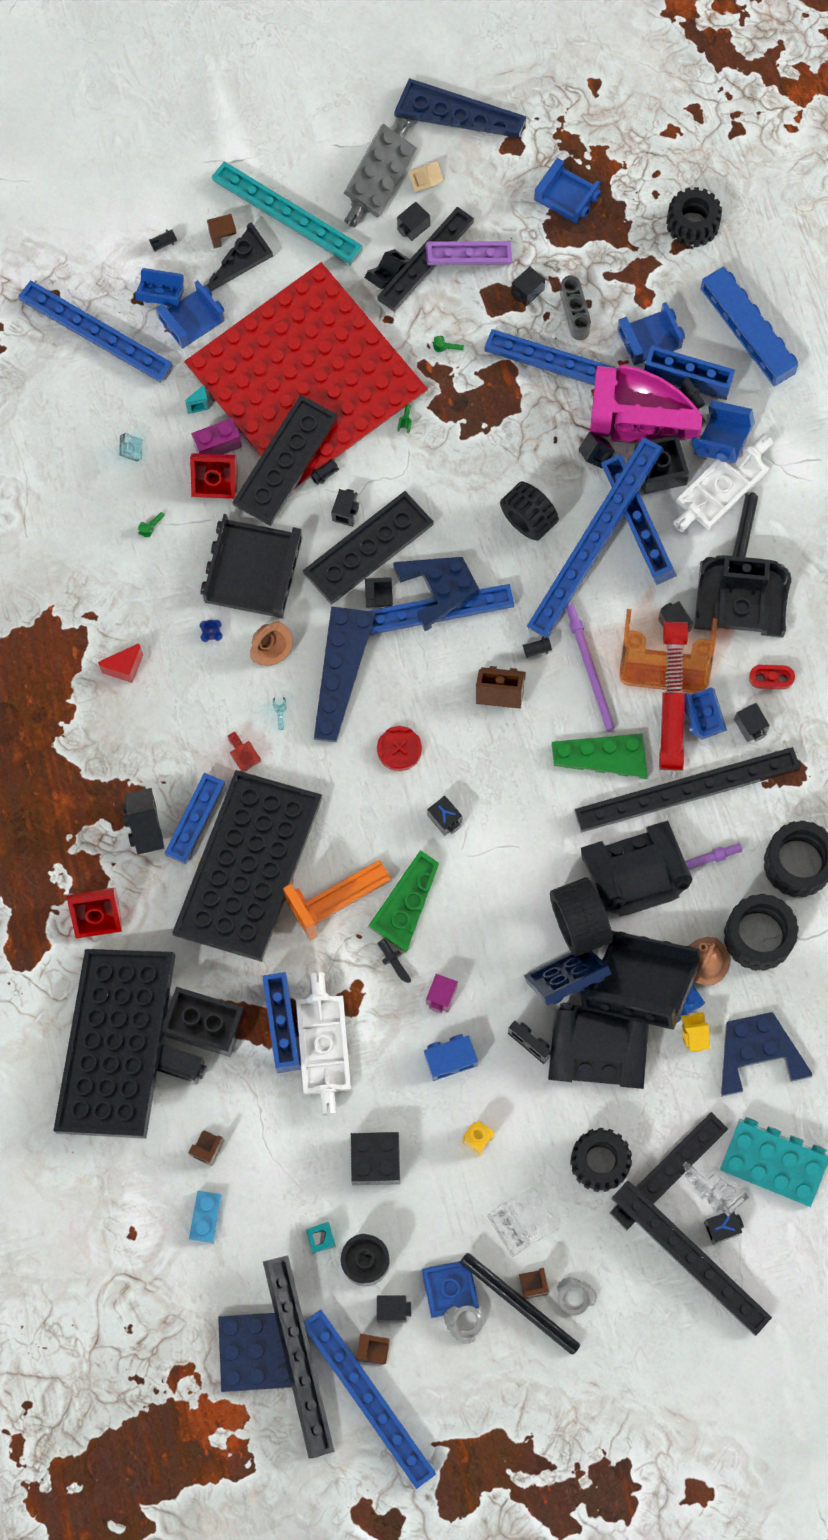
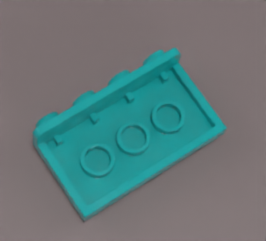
(775, 1161)

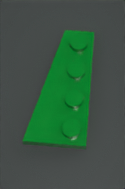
(603, 754)
(403, 907)

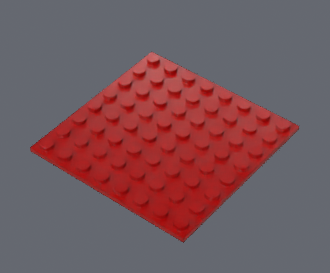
(313, 345)

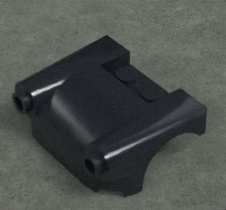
(743, 594)
(638, 870)
(597, 1048)

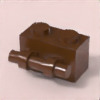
(500, 687)

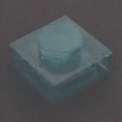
(130, 447)

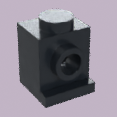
(345, 507)

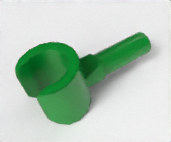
(440, 345)
(405, 421)
(147, 529)

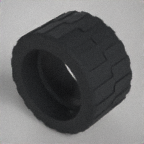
(779, 876)
(775, 909)
(581, 916)

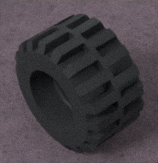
(694, 202)
(529, 510)
(610, 1141)

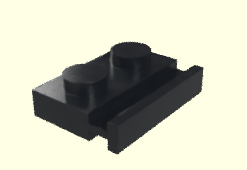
(534, 1046)

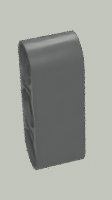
(575, 316)

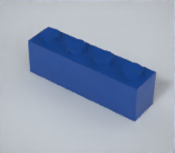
(676, 367)
(281, 1022)

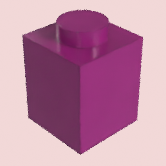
(441, 993)

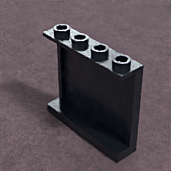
(251, 567)
(645, 981)

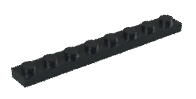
(691, 1258)
(298, 1357)

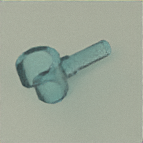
(280, 712)

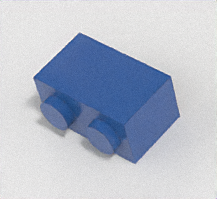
(450, 1057)

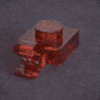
(244, 754)

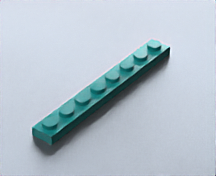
(287, 213)

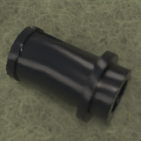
(163, 240)
(322, 473)
(537, 647)

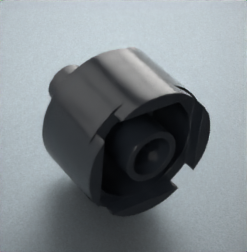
(371, 1247)

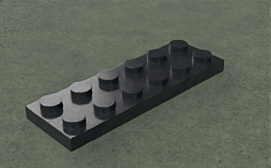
(285, 460)
(368, 547)

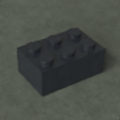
(203, 1021)

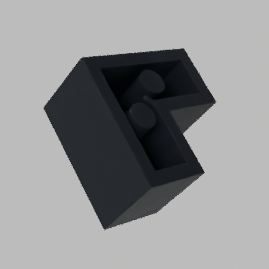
(142, 818)

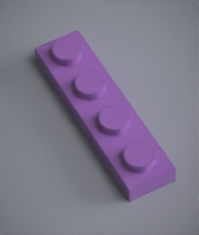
(469, 253)

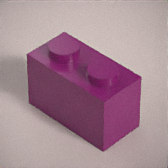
(217, 438)

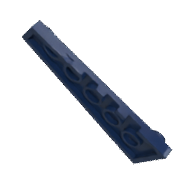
(442, 107)
(343, 654)

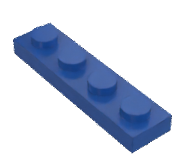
(194, 818)

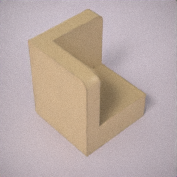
(426, 176)

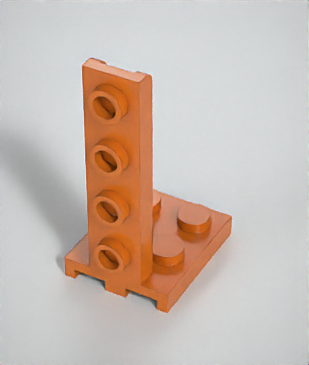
(335, 898)

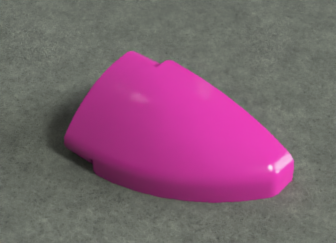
(639, 406)

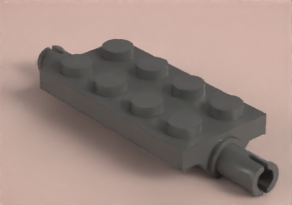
(379, 171)

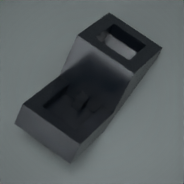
(387, 269)

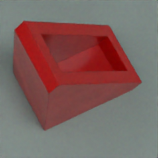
(123, 664)

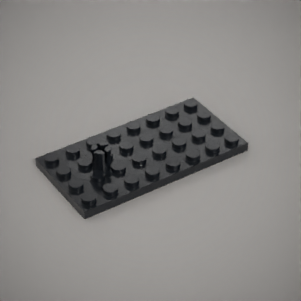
(247, 865)
(115, 1043)

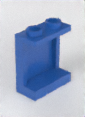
(566, 192)

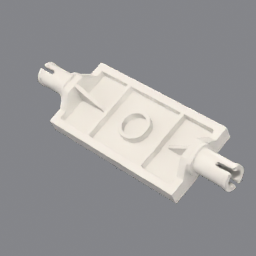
(722, 486)
(323, 1044)

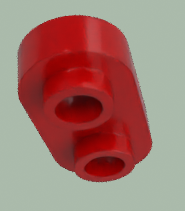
(771, 677)

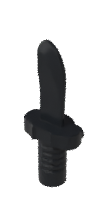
(391, 957)

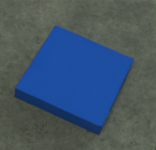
(449, 1287)

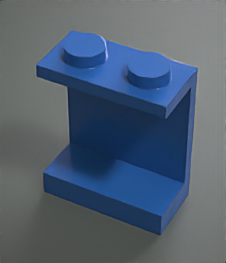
(192, 317)
(654, 330)
(725, 432)

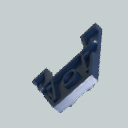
(447, 581)
(754, 1042)

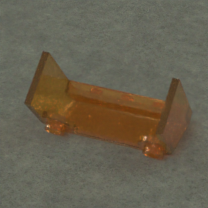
(647, 667)

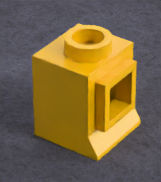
(695, 1032)
(477, 1137)

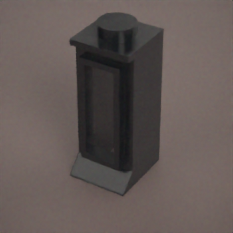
(181, 1064)

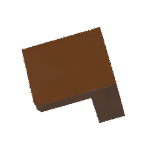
(219, 228)
(206, 1147)
(534, 1284)
(373, 1349)

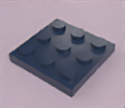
(567, 976)
(251, 1353)

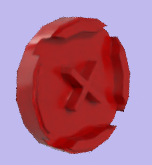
(399, 748)

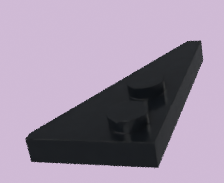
(246, 254)

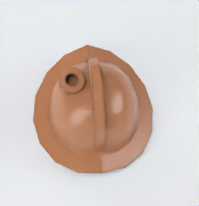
(271, 644)
(713, 960)

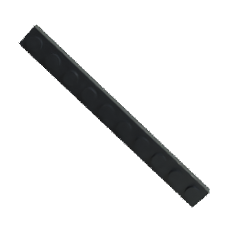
(687, 789)

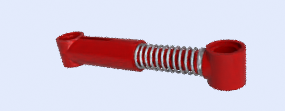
(673, 700)

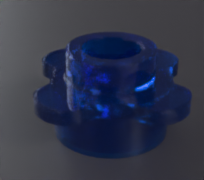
(215, 626)

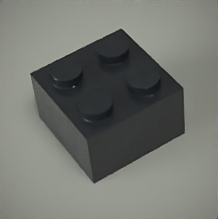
(669, 469)
(375, 1158)

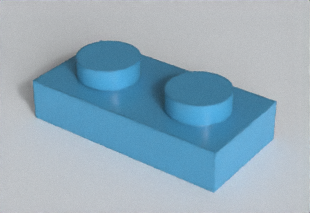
(205, 1217)

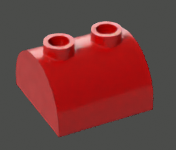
(213, 475)
(95, 912)

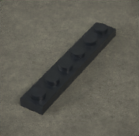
(416, 268)
(671, 1167)

